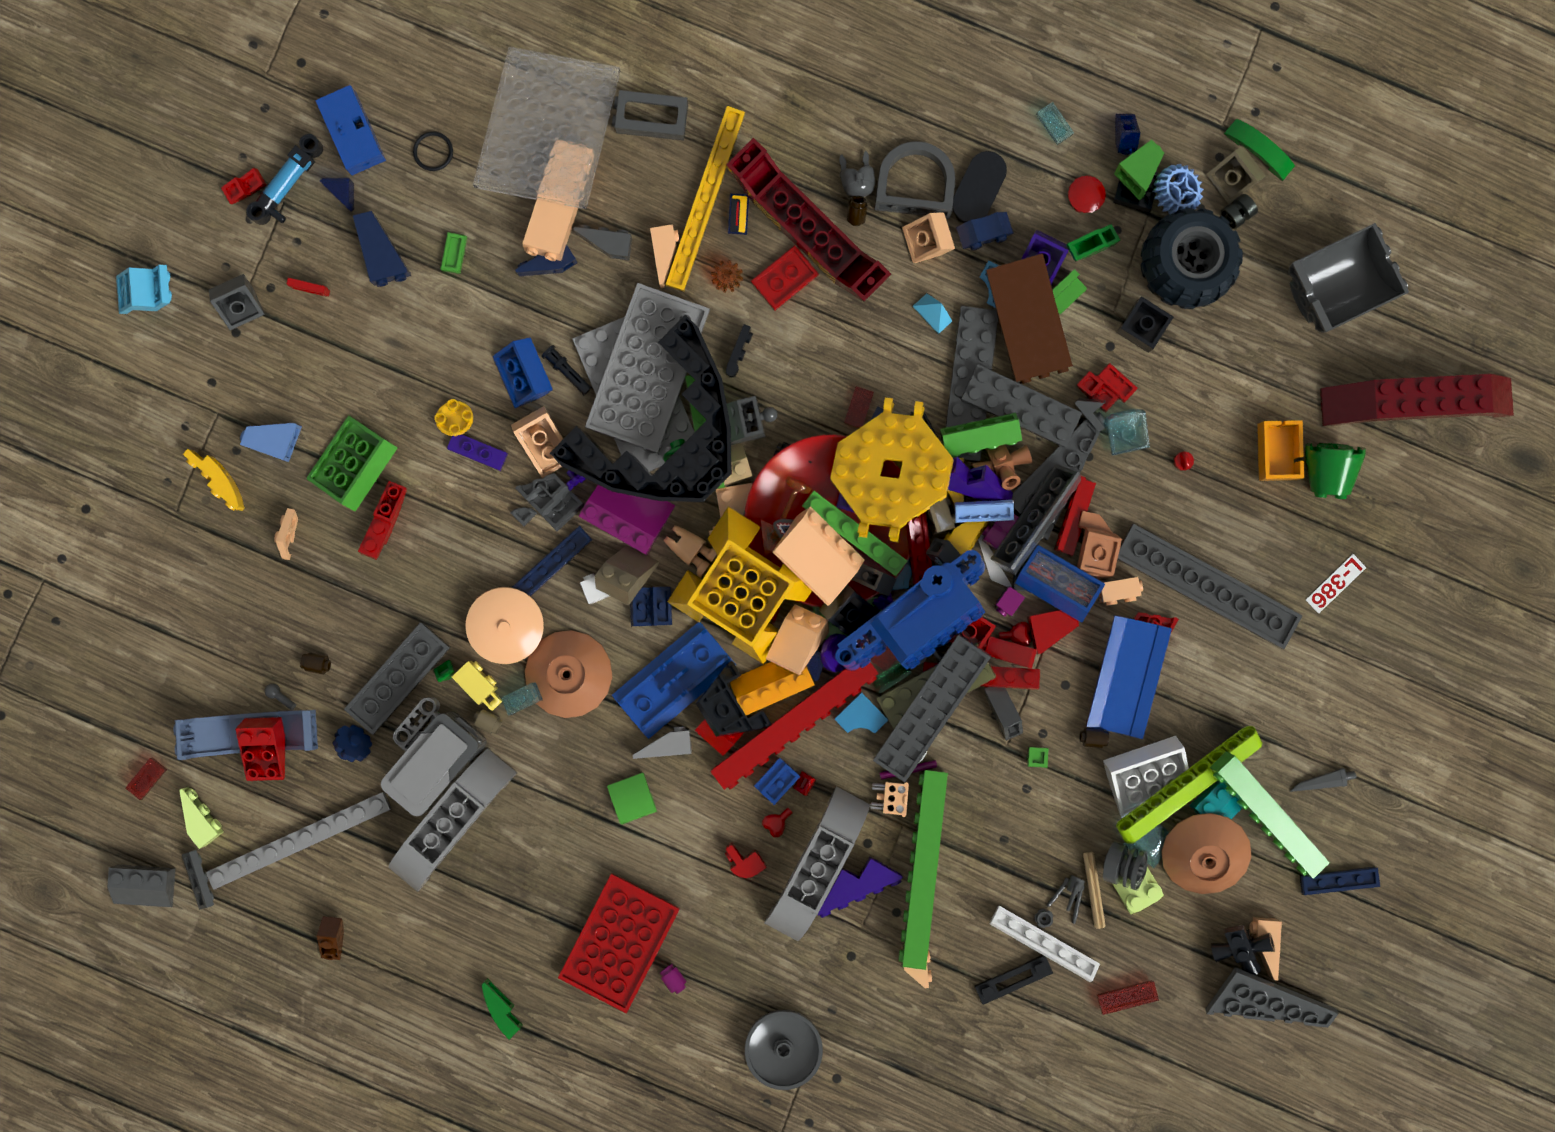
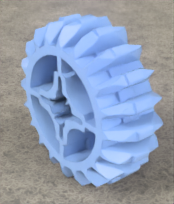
(1183, 187)

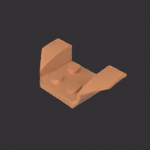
(1099, 547)

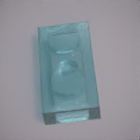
(1055, 123)
(522, 698)

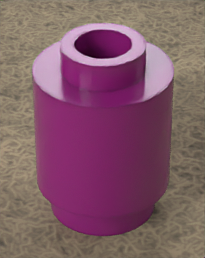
(673, 979)

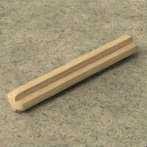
(1094, 890)

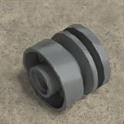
(1120, 864)

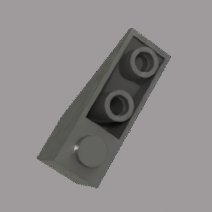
(613, 244)

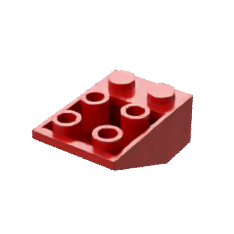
(262, 748)

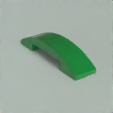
(1261, 147)

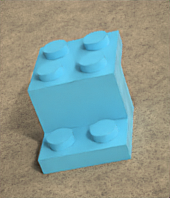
(143, 289)

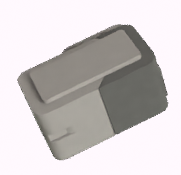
(431, 757)

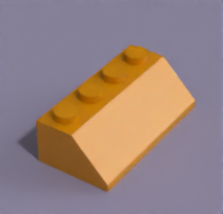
(767, 686)

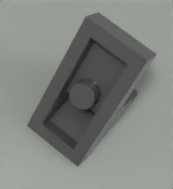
(1088, 408)

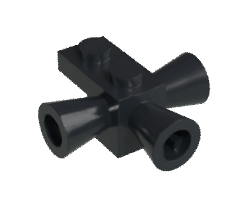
(1243, 948)

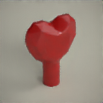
(1018, 634)
(776, 823)

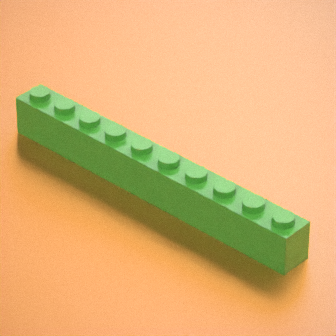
(924, 870)

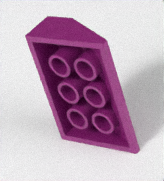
(627, 517)

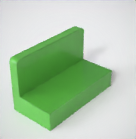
(1068, 291)

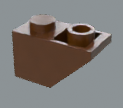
(330, 938)

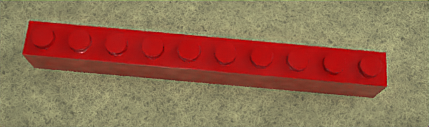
(791, 724)

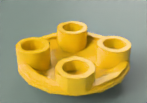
(454, 418)

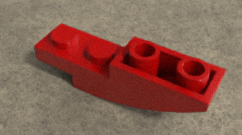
(383, 521)

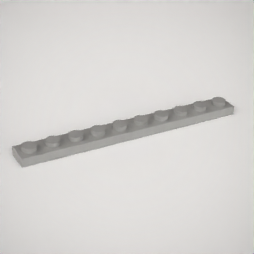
(298, 840)

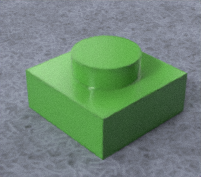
(1037, 757)

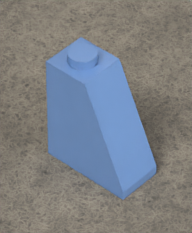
(273, 440)

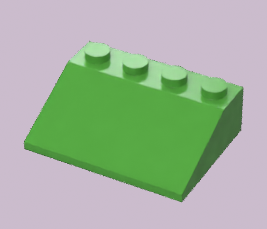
(351, 463)

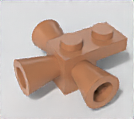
(1003, 463)

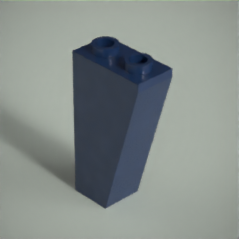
(379, 253)

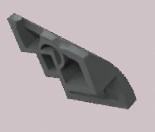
(551, 500)

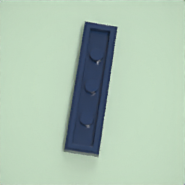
(1340, 881)

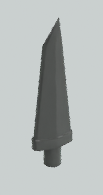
(1332, 779)

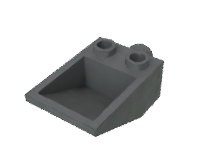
(742, 423)

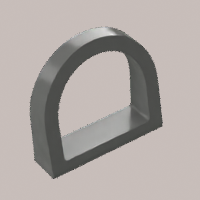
(909, 205)

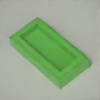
(453, 253)

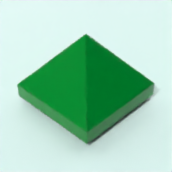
(444, 671)

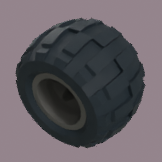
(1178, 280)

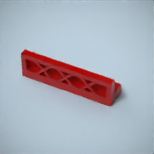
(1069, 530)

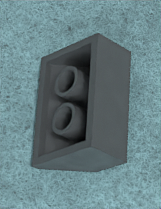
(141, 885)

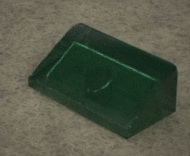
(891, 677)

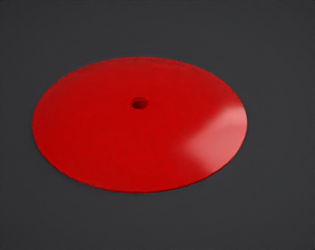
(771, 494)

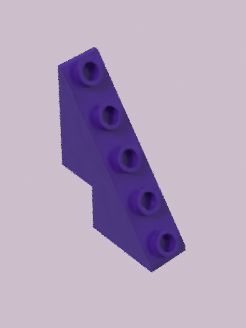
(977, 482)
(853, 887)

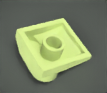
(1146, 895)

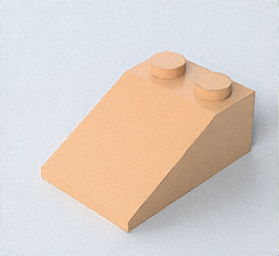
(538, 438)
(798, 639)

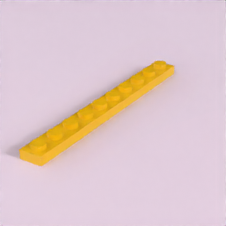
(705, 198)

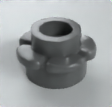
(1044, 913)

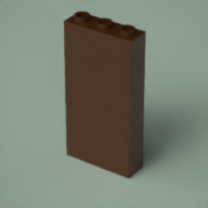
(1029, 318)

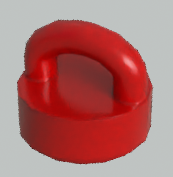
(1183, 461)

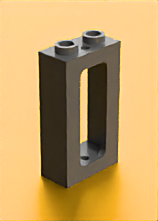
(650, 129)

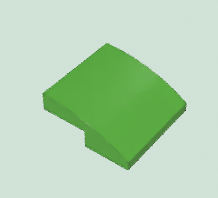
(632, 798)

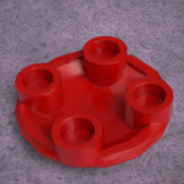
(1086, 194)

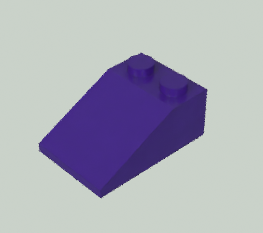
(1052, 249)

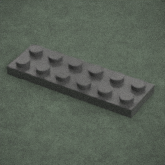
(1035, 411)
(397, 678)

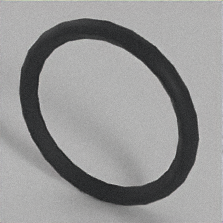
(432, 168)

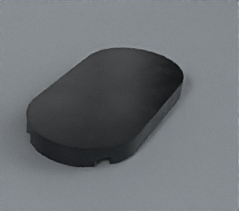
(979, 186)

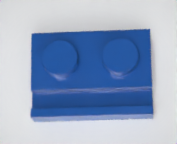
(777, 781)

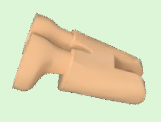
(689, 547)

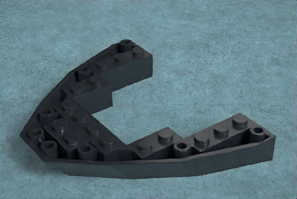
(696, 466)

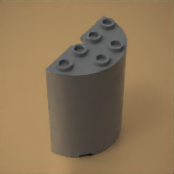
(1346, 279)

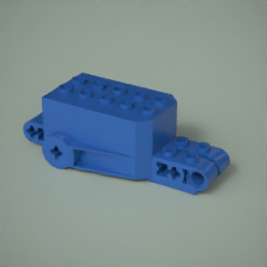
(921, 617)

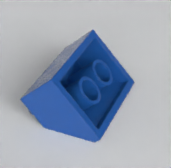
(522, 372)

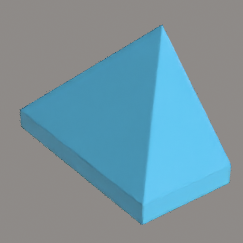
(933, 312)

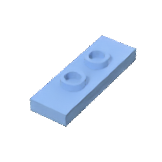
(984, 511)

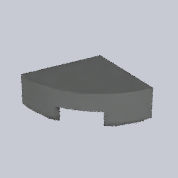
(524, 515)

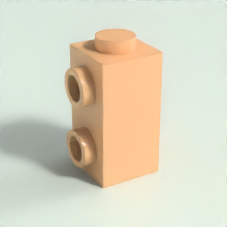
(1121, 589)

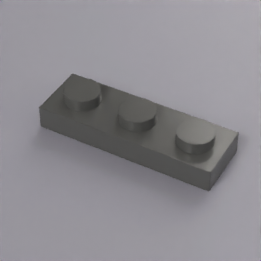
(198, 879)

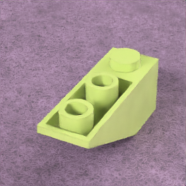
(198, 821)

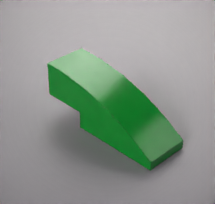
(1093, 243)
(500, 1008)

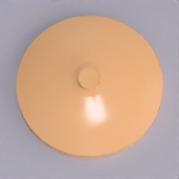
(504, 625)

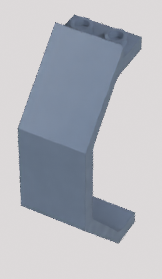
(218, 735)

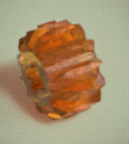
(734, 277)

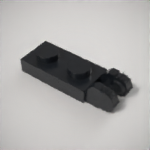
(738, 352)

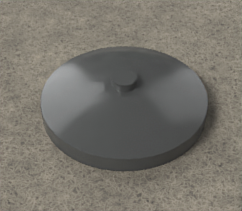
(783, 1049)

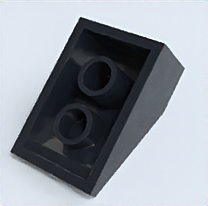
(849, 611)

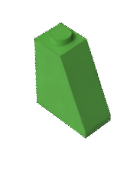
(1139, 168)

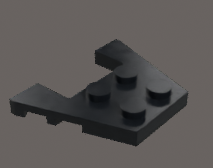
(724, 711)

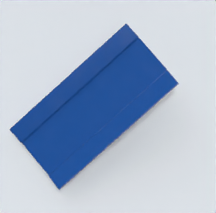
(1128, 676)
(672, 680)

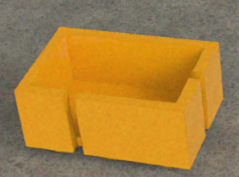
(1278, 450)

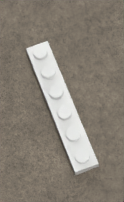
(1044, 943)

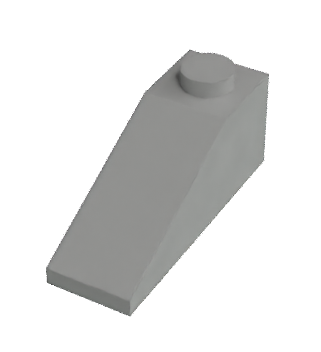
(673, 743)

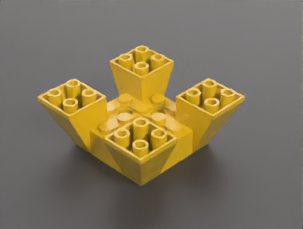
(734, 560)

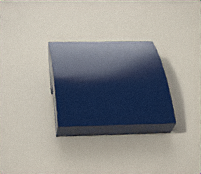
(651, 607)

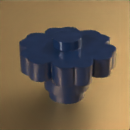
(352, 743)

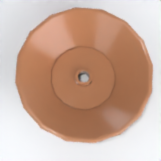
(588, 671)
(1203, 838)

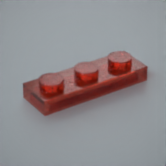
(1127, 997)

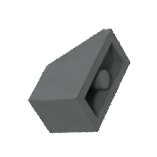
(874, 579)

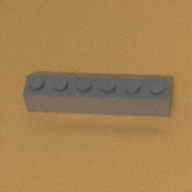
(1036, 519)

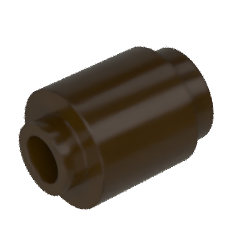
(857, 210)
(315, 663)
(1094, 737)

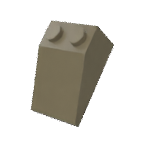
(940, 518)
(625, 574)

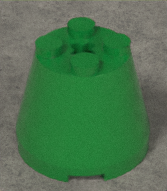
(1333, 468)

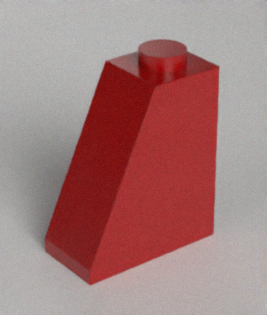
(1050, 628)
(1010, 652)

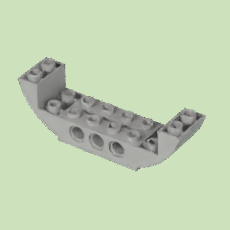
(450, 819)
(819, 865)

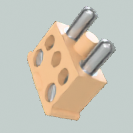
(899, 793)

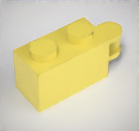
(477, 684)

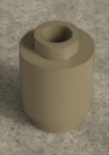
(487, 721)

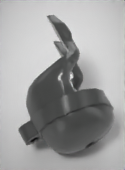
(857, 182)

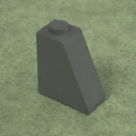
(1004, 711)

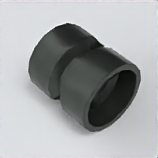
(1240, 210)

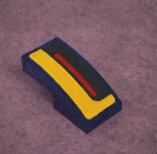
(738, 214)

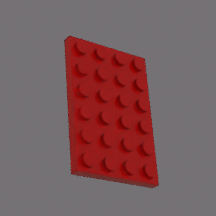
(619, 943)

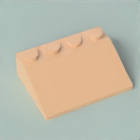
(818, 555)

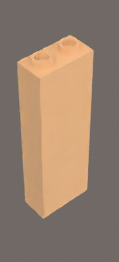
(549, 229)

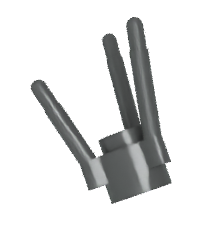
(1075, 886)

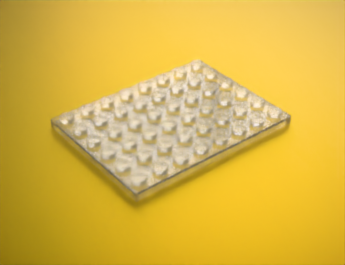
(547, 127)

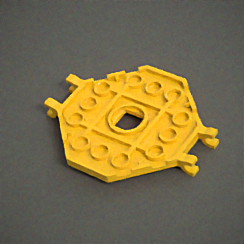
(885, 499)

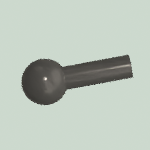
(273, 691)

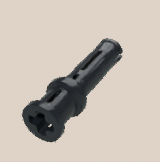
(560, 363)

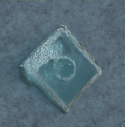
(1127, 431)
(1152, 843)

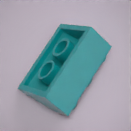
(1216, 801)

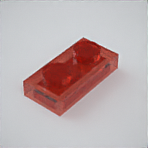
(146, 778)

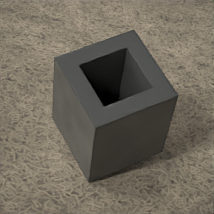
(942, 551)

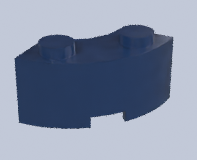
(985, 230)

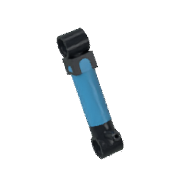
(298, 162)

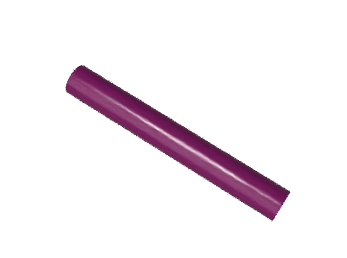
(920, 767)

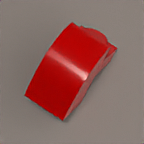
(747, 866)

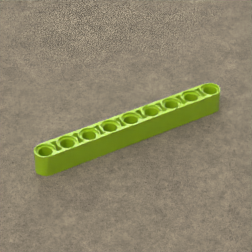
(1185, 787)

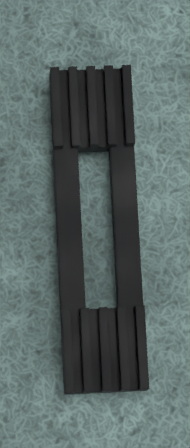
(1038, 966)

